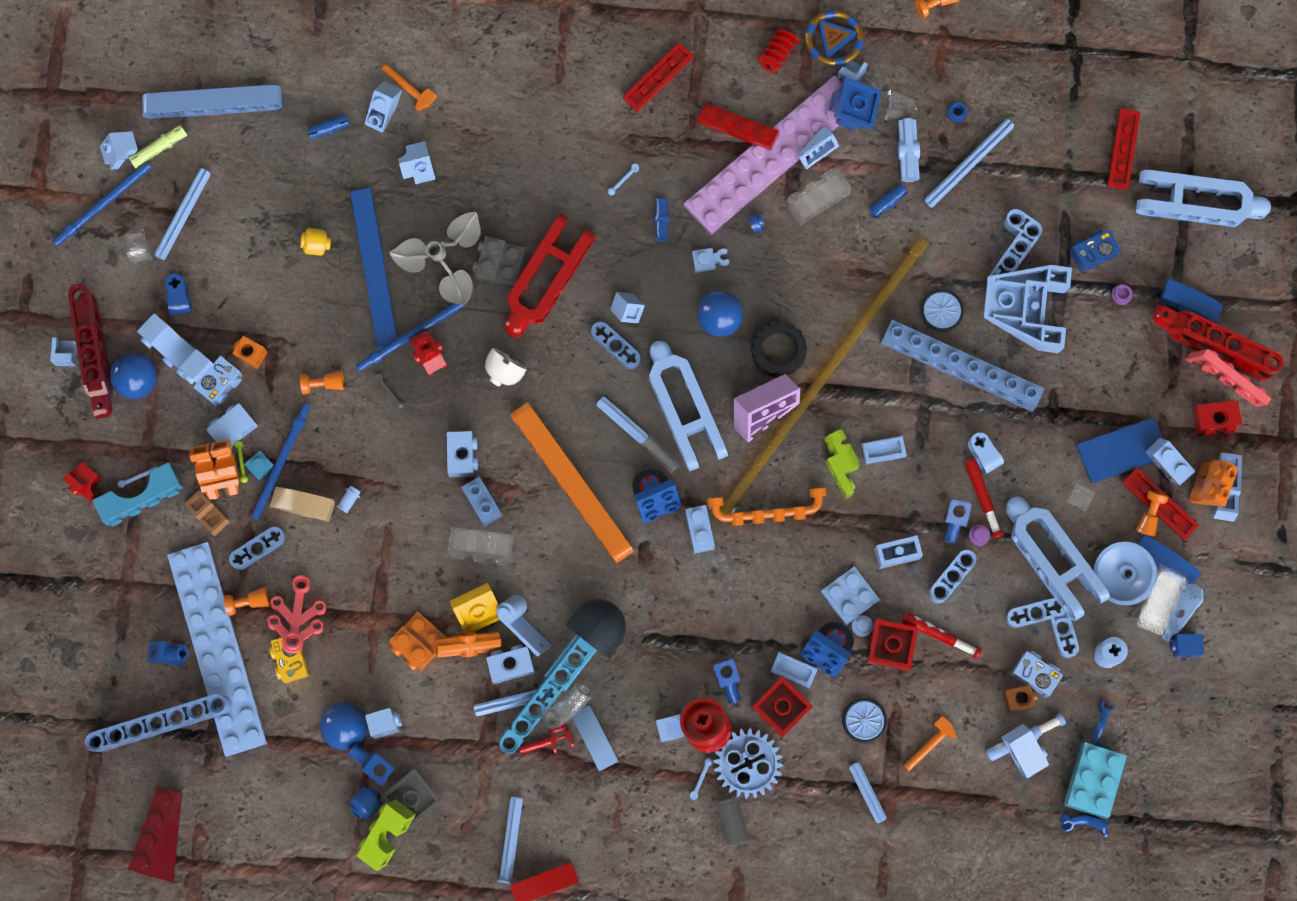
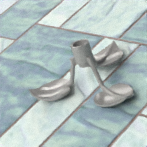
(412, 254)

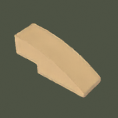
(302, 503)

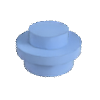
(862, 626)

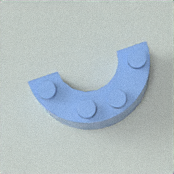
(176, 351)

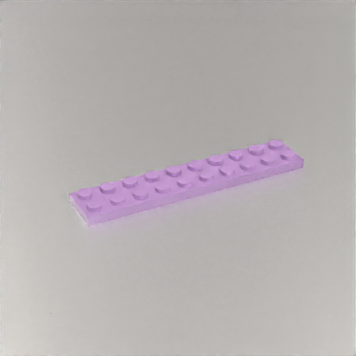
(760, 167)

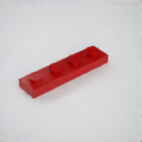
(658, 77)
(738, 126)
(1123, 149)
(1169, 512)

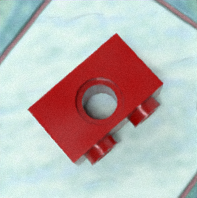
(1228, 411)

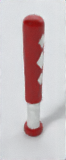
(981, 491)
(939, 634)

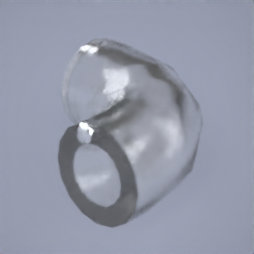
(568, 706)

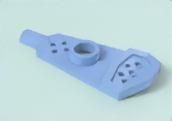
(1189, 605)

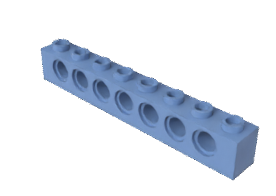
(962, 366)

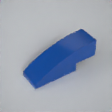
(1190, 300)
(1167, 557)

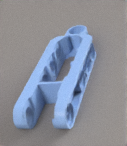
(1252, 206)
(662, 359)
(1022, 514)

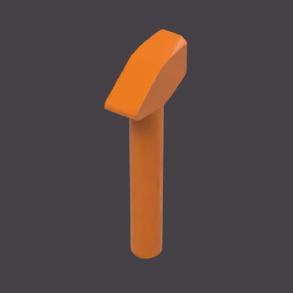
(423, 100)
(945, 729)

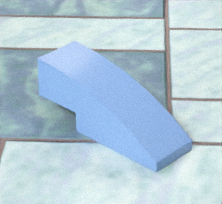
(1231, 509)
(594, 738)

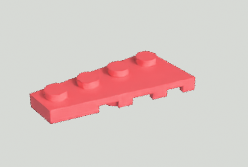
(1228, 376)

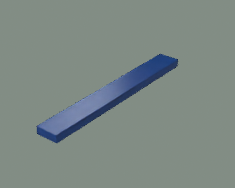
(374, 267)

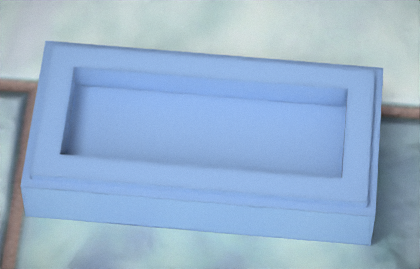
(883, 450)
(793, 670)

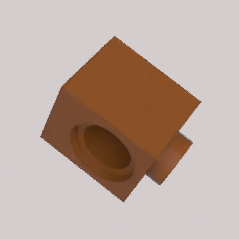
(1011, 702)

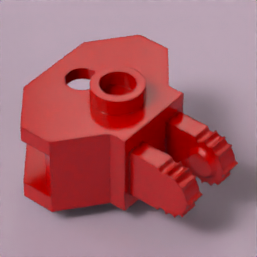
(427, 352)

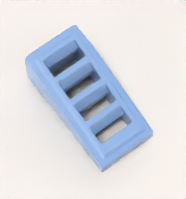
(822, 144)

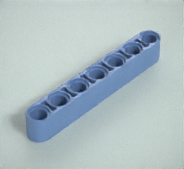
(211, 101)
(148, 726)

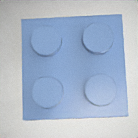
(850, 595)

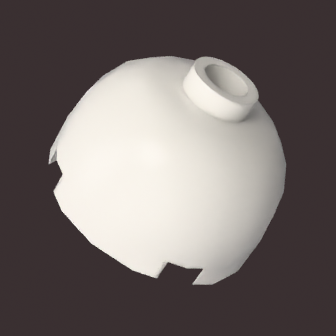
(503, 368)

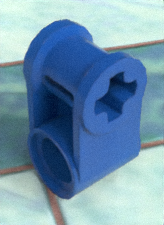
(178, 298)

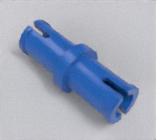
(328, 127)
(888, 201)
(661, 219)

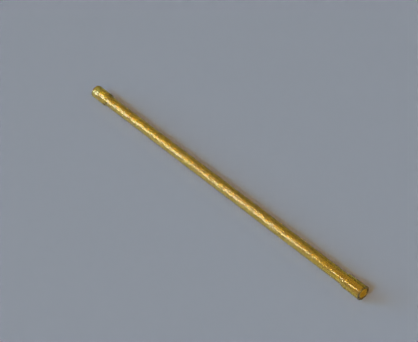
(914, 254)

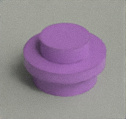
(1122, 294)
(979, 535)

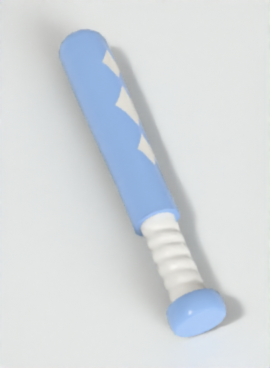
(1000, 749)

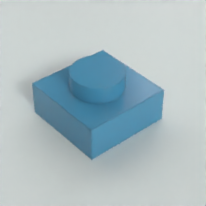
(259, 465)

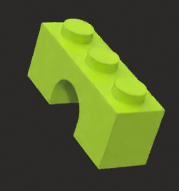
(375, 848)

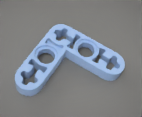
(1054, 619)

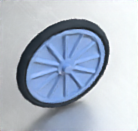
(942, 310)
(864, 720)

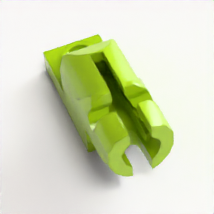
(842, 462)

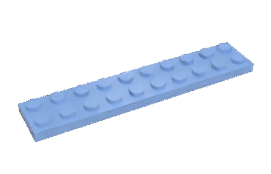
(217, 647)

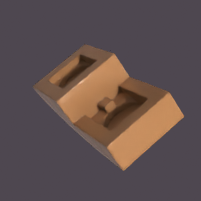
(206, 513)

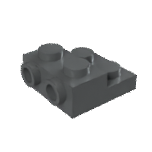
(499, 262)
(414, 794)

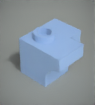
(117, 148)
(417, 163)

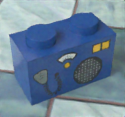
(1095, 250)

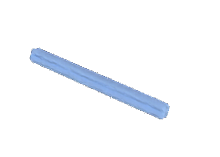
(949, 182)

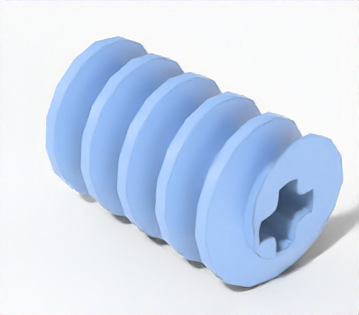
(1114, 645)

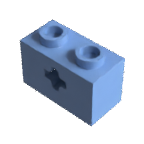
(481, 501)

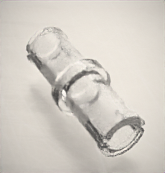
(660, 455)

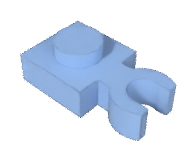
(705, 259)

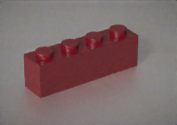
(158, 839)

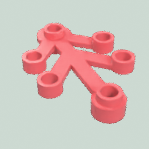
(296, 618)

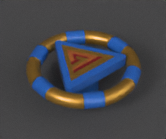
(834, 37)

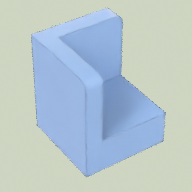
(853, 71)
(627, 307)
(63, 352)
(669, 728)

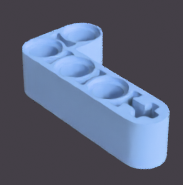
(1022, 238)

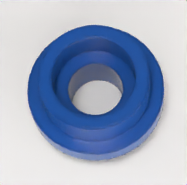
(960, 107)
(756, 222)

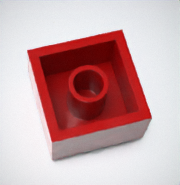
(892, 645)
(781, 707)

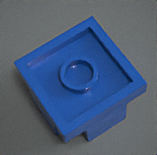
(855, 104)

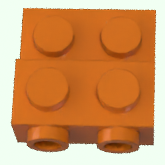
(1213, 483)
(416, 642)

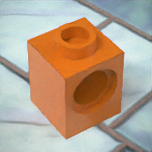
(257, 356)

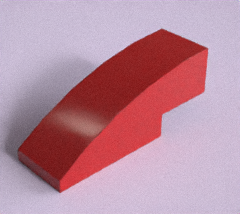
(545, 883)

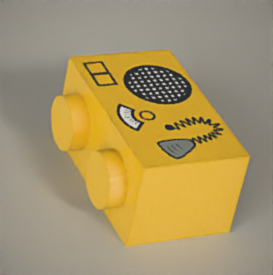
(290, 665)

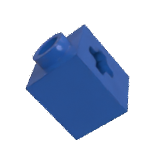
(1187, 645)

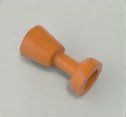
(923, 6)
(330, 381)
(1149, 521)
(257, 598)

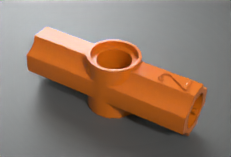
(467, 644)

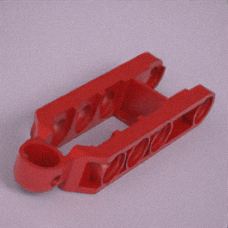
(521, 316)
(1246, 358)

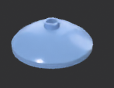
(1112, 569)

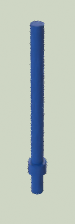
(71, 229)
(375, 356)
(297, 425)

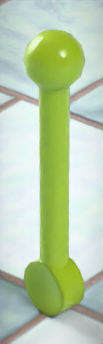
(239, 445)

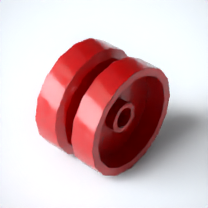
(705, 725)

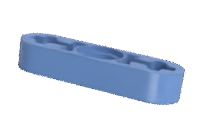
(630, 351)
(247, 561)

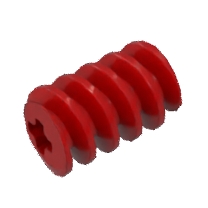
(776, 50)

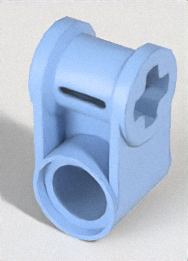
(986, 454)

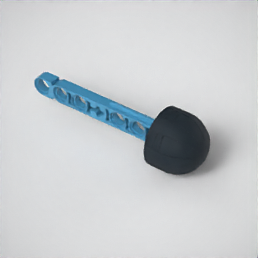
(597, 627)

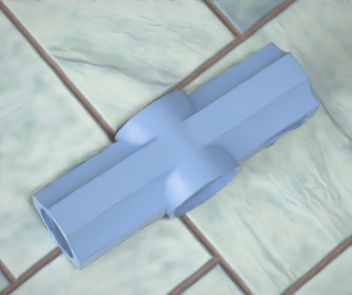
(908, 150)

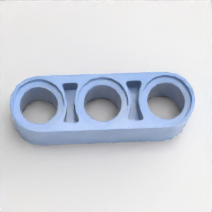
(956, 567)

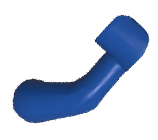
(1101, 725)
(1068, 823)

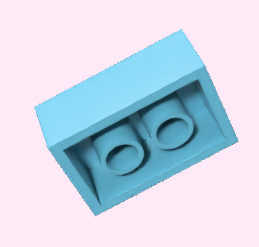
(1095, 780)

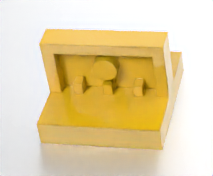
(476, 608)

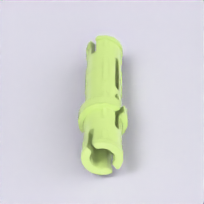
(164, 142)

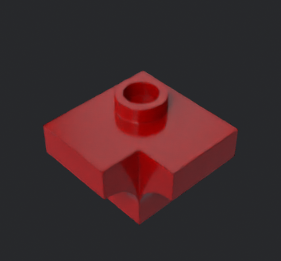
(83, 482)

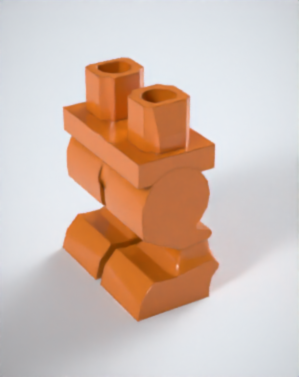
(219, 475)

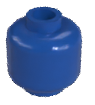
(365, 803)

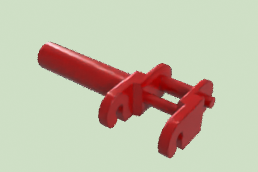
(547, 741)

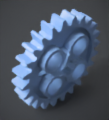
(757, 781)

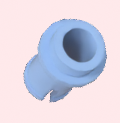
(348, 499)

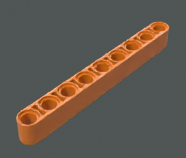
(571, 483)

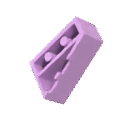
(763, 404)

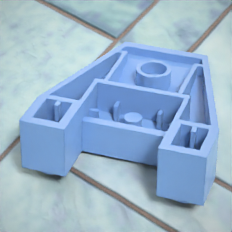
(1018, 304)

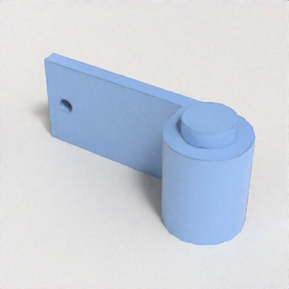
(511, 613)

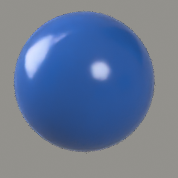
(720, 313)
(133, 376)
(343, 726)

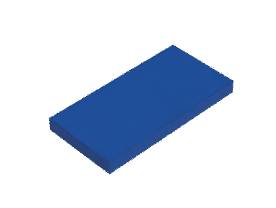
(1118, 450)

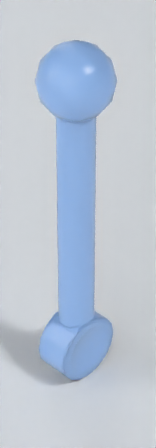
(634, 168)
(121, 484)
(694, 794)

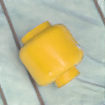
(314, 241)

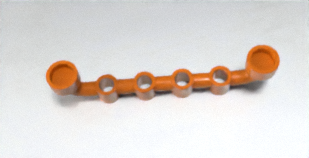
(758, 516)

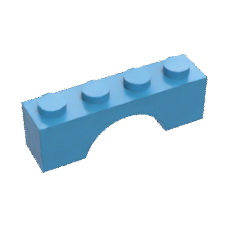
(162, 483)

